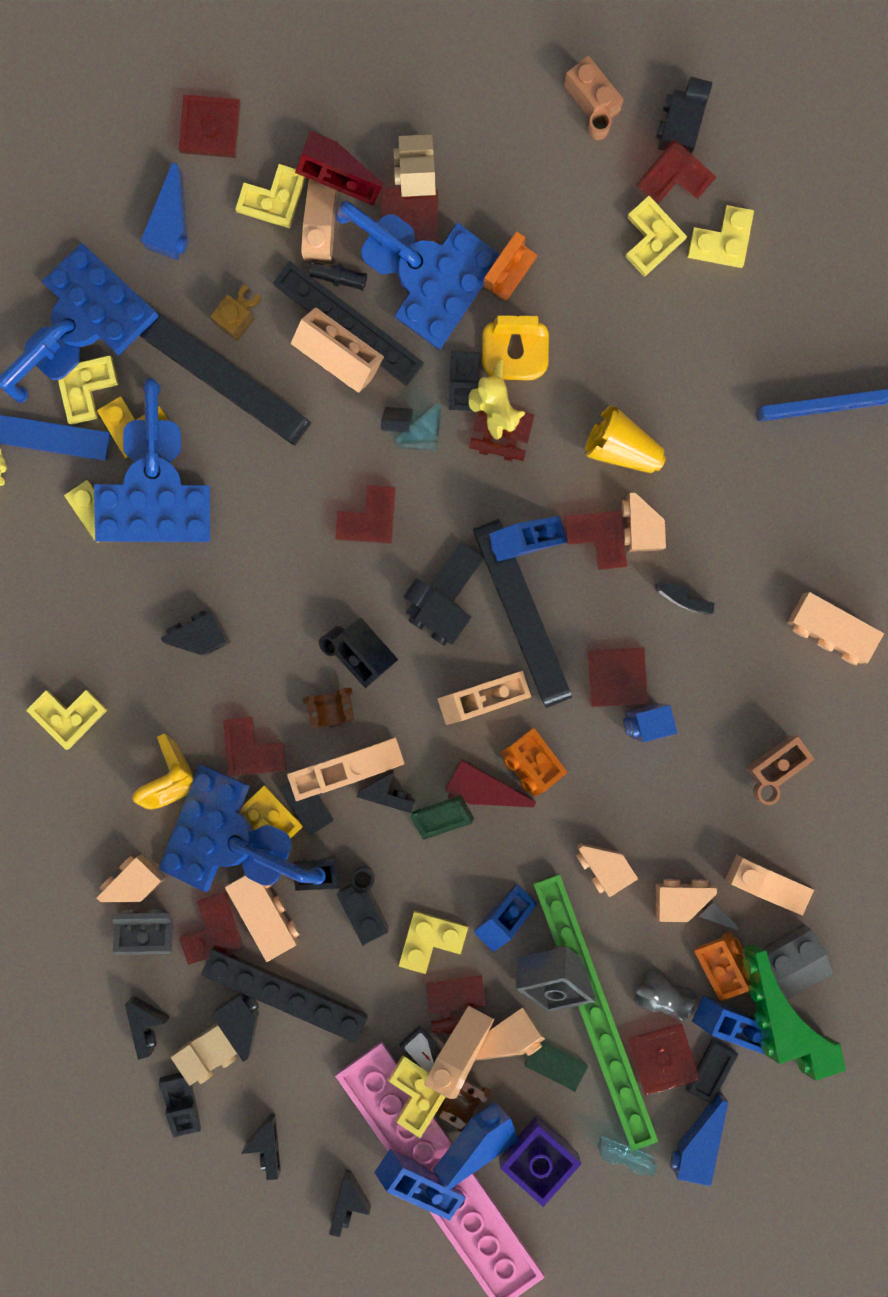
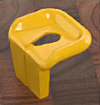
(535, 344)
(163, 790)

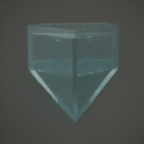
(423, 433)

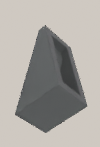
(714, 913)

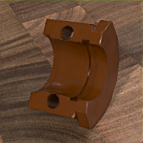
(330, 708)
(463, 1105)

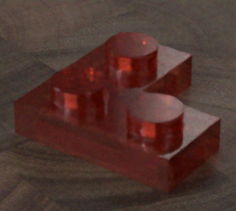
(675, 166)
(375, 523)
(603, 530)
(244, 755)
(219, 930)

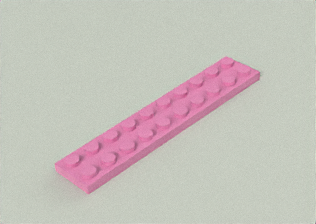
(478, 1226)

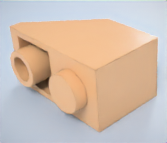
(644, 525)
(609, 867)
(134, 883)
(682, 901)

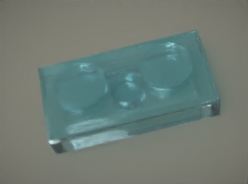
(637, 1161)

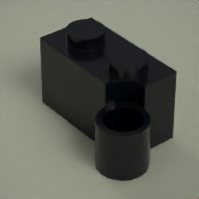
(684, 114)
(435, 613)
(359, 651)
(363, 908)

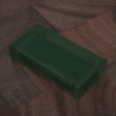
(442, 817)
(557, 1066)

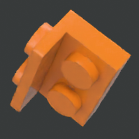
(510, 268)
(533, 763)
(724, 966)

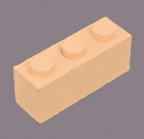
(337, 349)
(834, 629)
(263, 916)

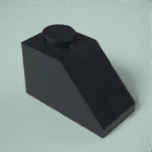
(238, 1022)

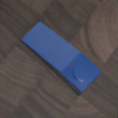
(167, 224)
(527, 537)
(728, 1024)
(478, 1143)
(700, 1145)
(417, 1185)

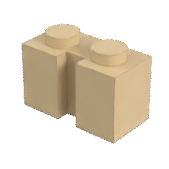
(416, 165)
(203, 1054)

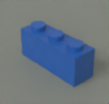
(650, 722)

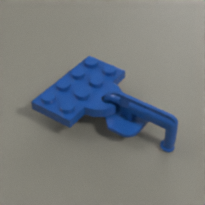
(441, 285)
(89, 308)
(152, 507)
(209, 837)

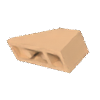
(318, 223)
(484, 698)
(769, 885)
(512, 1037)
(459, 1053)

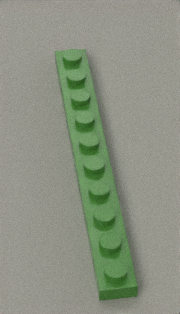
(598, 1018)

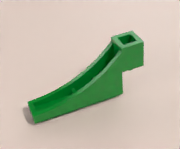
(782, 1030)

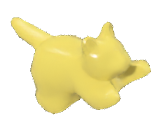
(493, 399)

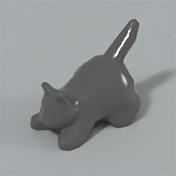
(662, 996)

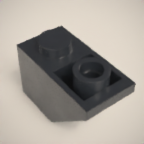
(199, 636)

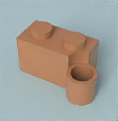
(594, 95)
(778, 766)

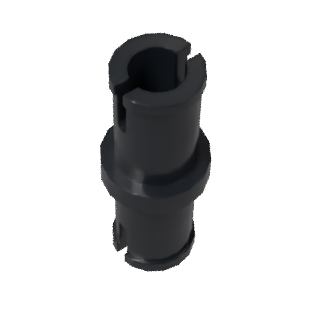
(338, 275)

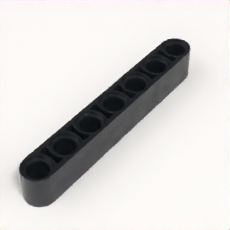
(226, 379)
(524, 620)

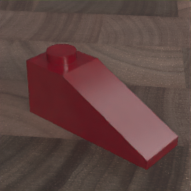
(336, 168)
(484, 789)

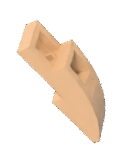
(345, 769)

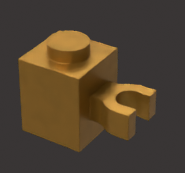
(233, 315)

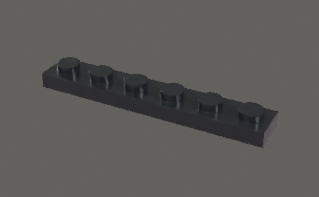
(311, 294)
(284, 994)

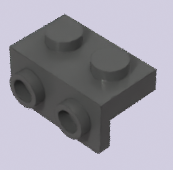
(142, 932)

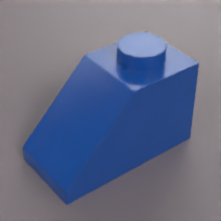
(505, 918)

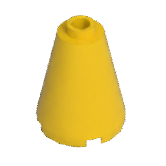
(623, 443)

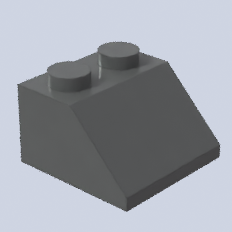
(798, 961)
(554, 979)

